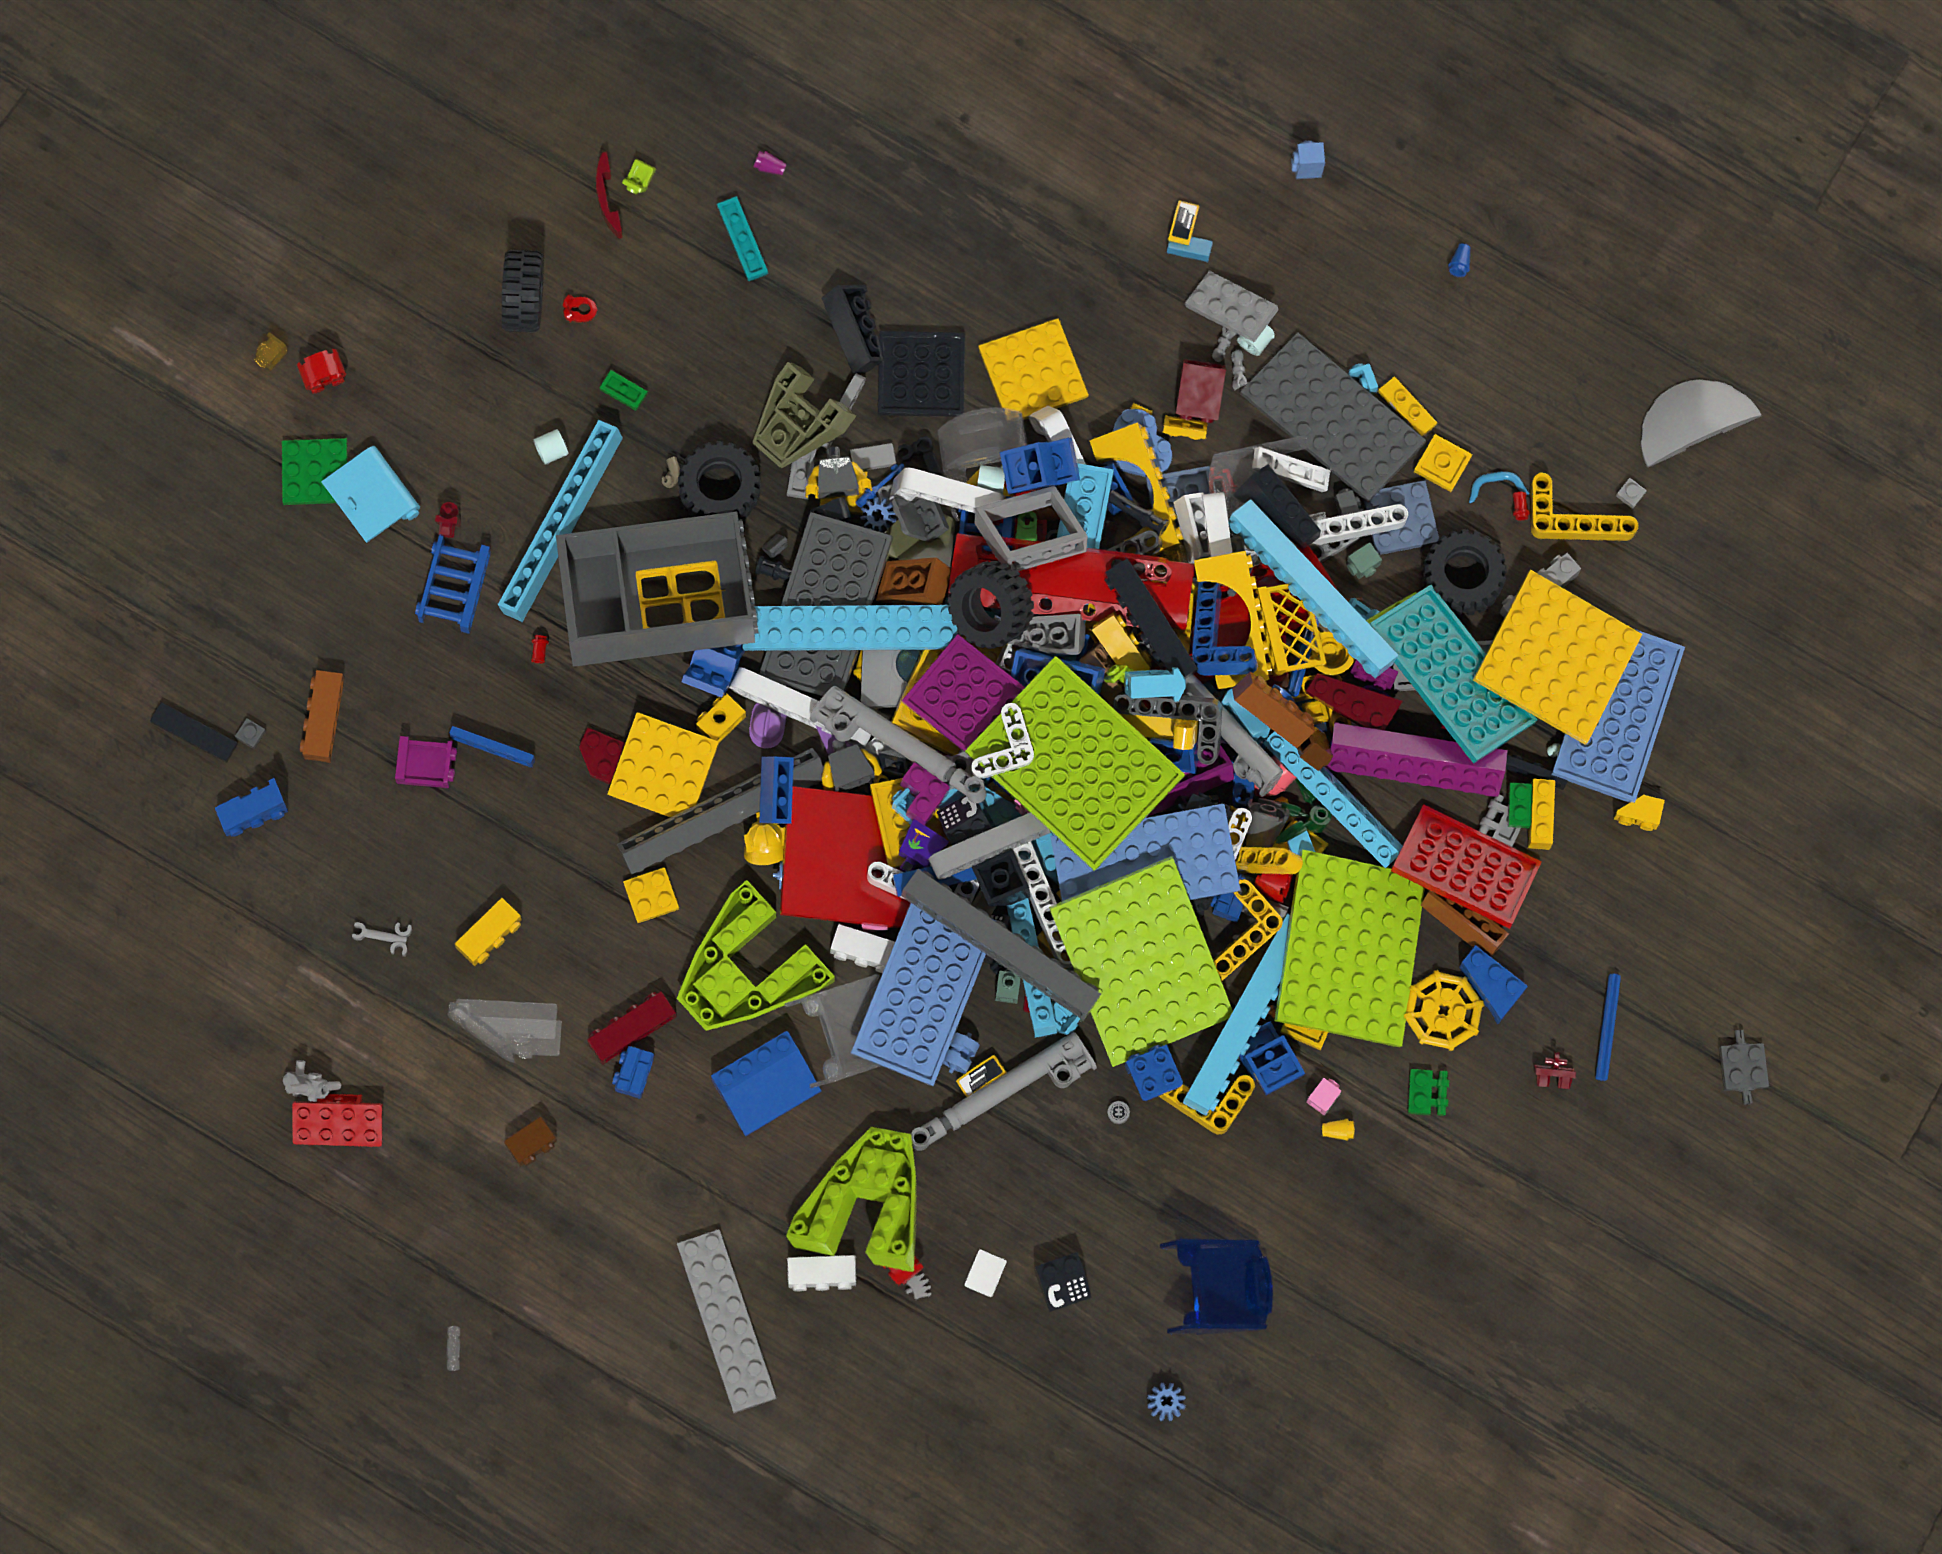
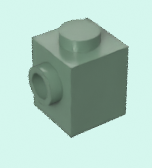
(1364, 561)
(1007, 987)

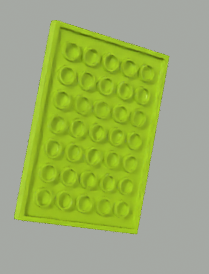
(1089, 766)
(1350, 949)
(1145, 958)

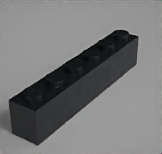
(1149, 619)

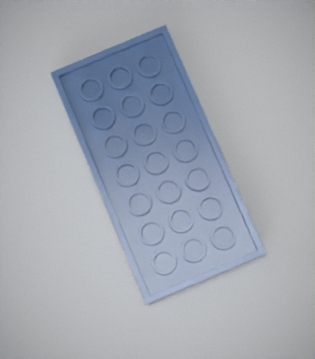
(1627, 730)
(1194, 838)
(919, 998)

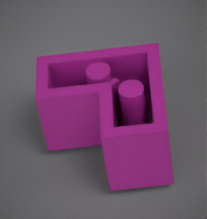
(928, 791)

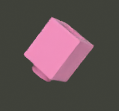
(1324, 1096)

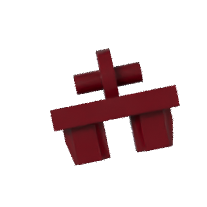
(448, 519)
(1564, 1074)

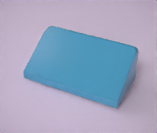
(1197, 249)

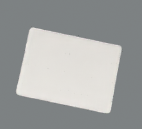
(985, 1273)

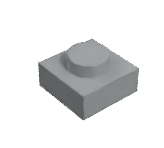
(1631, 493)

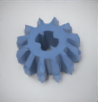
(872, 519)
(1166, 1410)

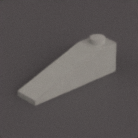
(1054, 634)

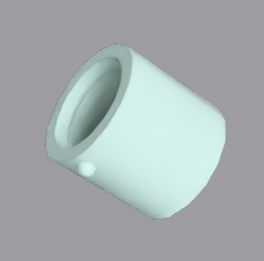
(1259, 345)
(550, 446)
(991, 478)

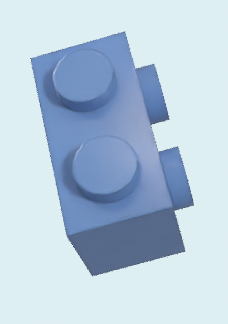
(1308, 160)

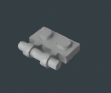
(1502, 832)

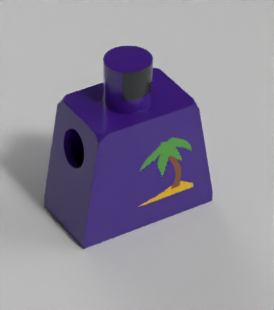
(919, 846)

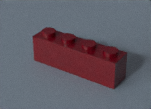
(631, 1027)

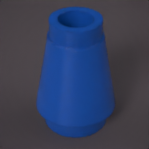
(1460, 262)

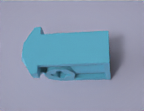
(1155, 684)
(1255, 727)

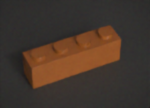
(1273, 709)
(323, 716)
(1466, 923)

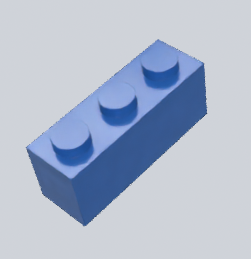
(776, 790)

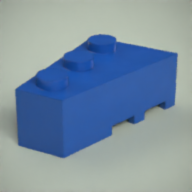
(1492, 982)

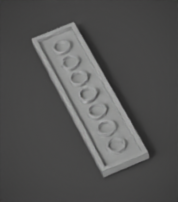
(726, 1321)

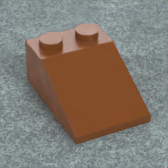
(914, 582)

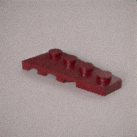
(1355, 703)

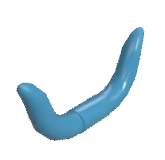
(1496, 477)

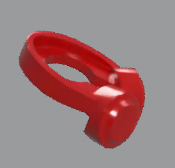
(570, 302)

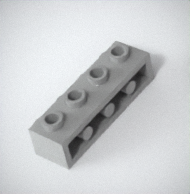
(1560, 572)

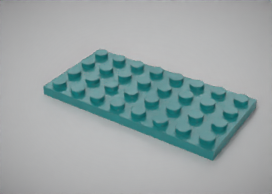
(1441, 664)

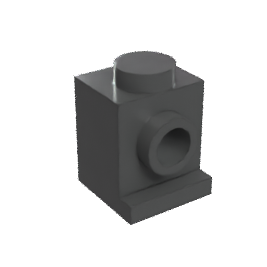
(1347, 503)

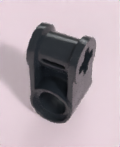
(835, 509)

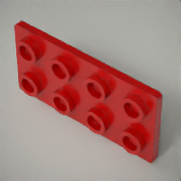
(337, 1121)

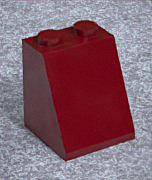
(1200, 390)

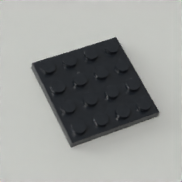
(921, 374)

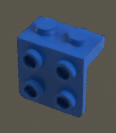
(1153, 1072)

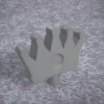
(917, 1288)

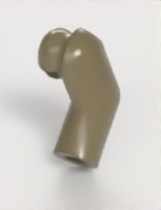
(671, 478)

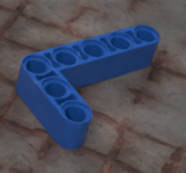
(1209, 633)

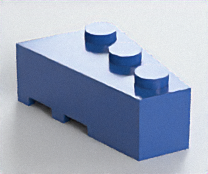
(251, 809)

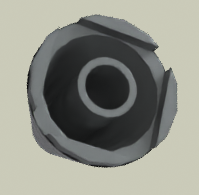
(1266, 822)

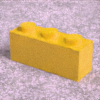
(1121, 644)
(1542, 814)
(488, 932)

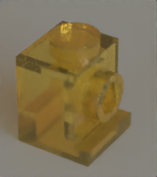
(270, 352)

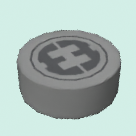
(1118, 1112)

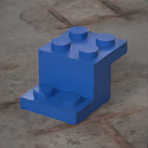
(1039, 466)
(714, 669)
(1271, 1060)

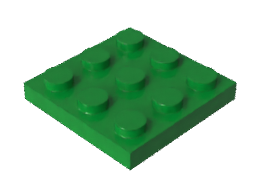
(306, 465)

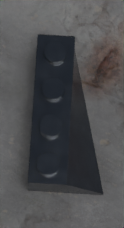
(853, 326)
(1279, 506)

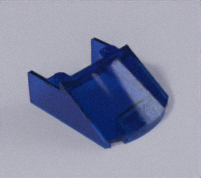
(1228, 1285)

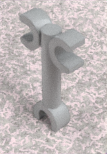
(398, 939)

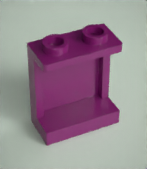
(425, 763)

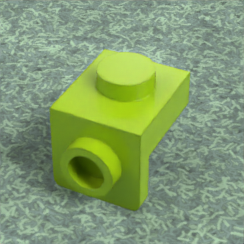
(639, 177)
(1116, 672)

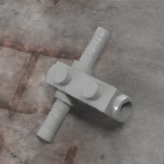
(308, 1085)

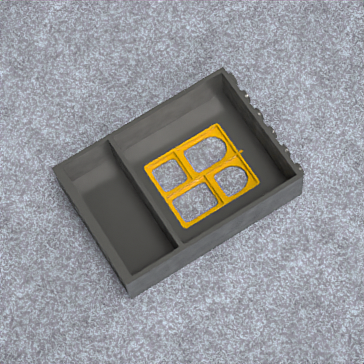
(605, 595)

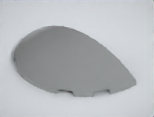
(1690, 415)

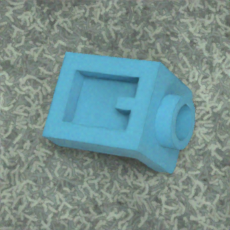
(1367, 377)

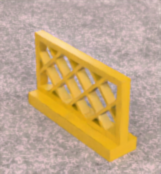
(1273, 636)

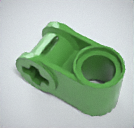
(1027, 532)

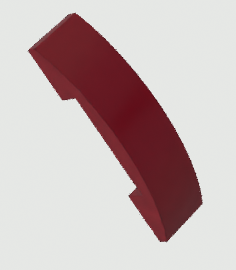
(611, 218)

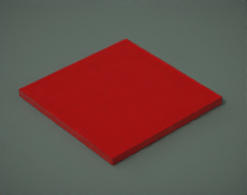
(828, 861)

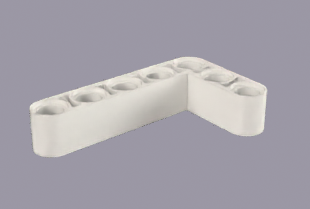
(1054, 426)
(939, 489)
(888, 872)

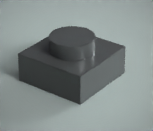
(250, 733)

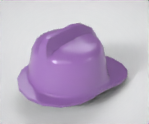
(766, 726)

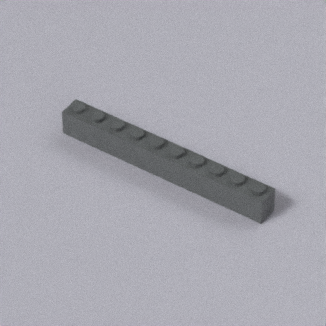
(709, 817)
(1000, 944)

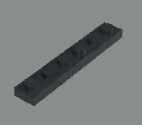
(1534, 770)

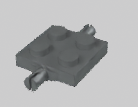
(1743, 1067)

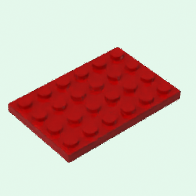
(1466, 866)

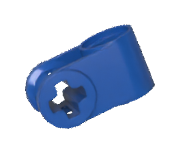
(1241, 787)

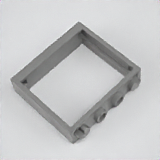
(1038, 553)

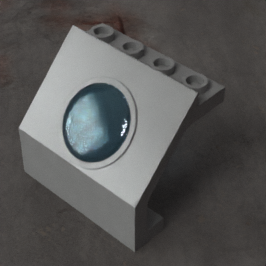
(886, 676)

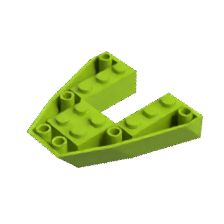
(717, 989)
(873, 1169)

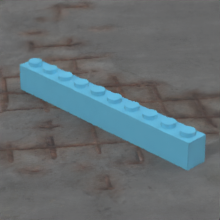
(560, 520)
(1312, 588)
(1239, 1027)

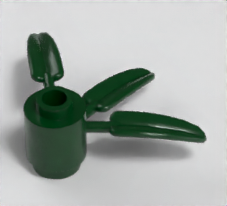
(1315, 821)

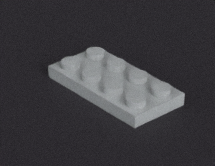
(1231, 306)

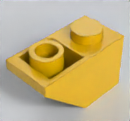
(1644, 812)

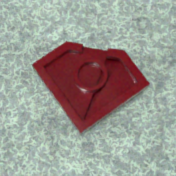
(601, 755)

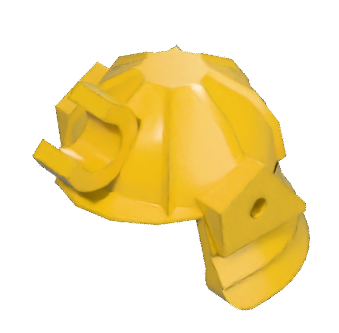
(1335, 653)
(764, 843)

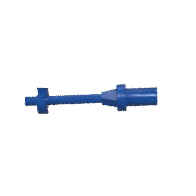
(869, 495)

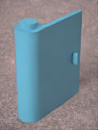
(374, 491)

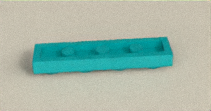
(742, 239)

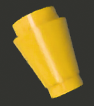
(1339, 1129)

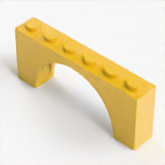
(1131, 446)
(1234, 572)

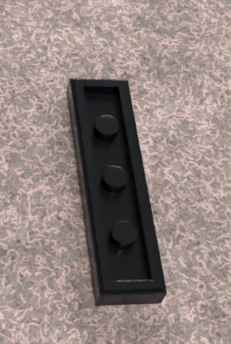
(193, 732)

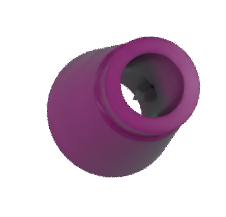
(768, 163)

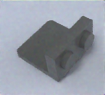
(920, 519)

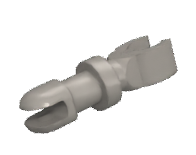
(1224, 341)
(1238, 370)

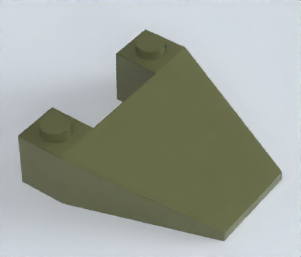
(792, 424)
(907, 547)

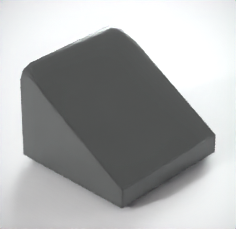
(775, 545)

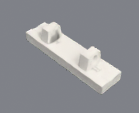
(1292, 469)

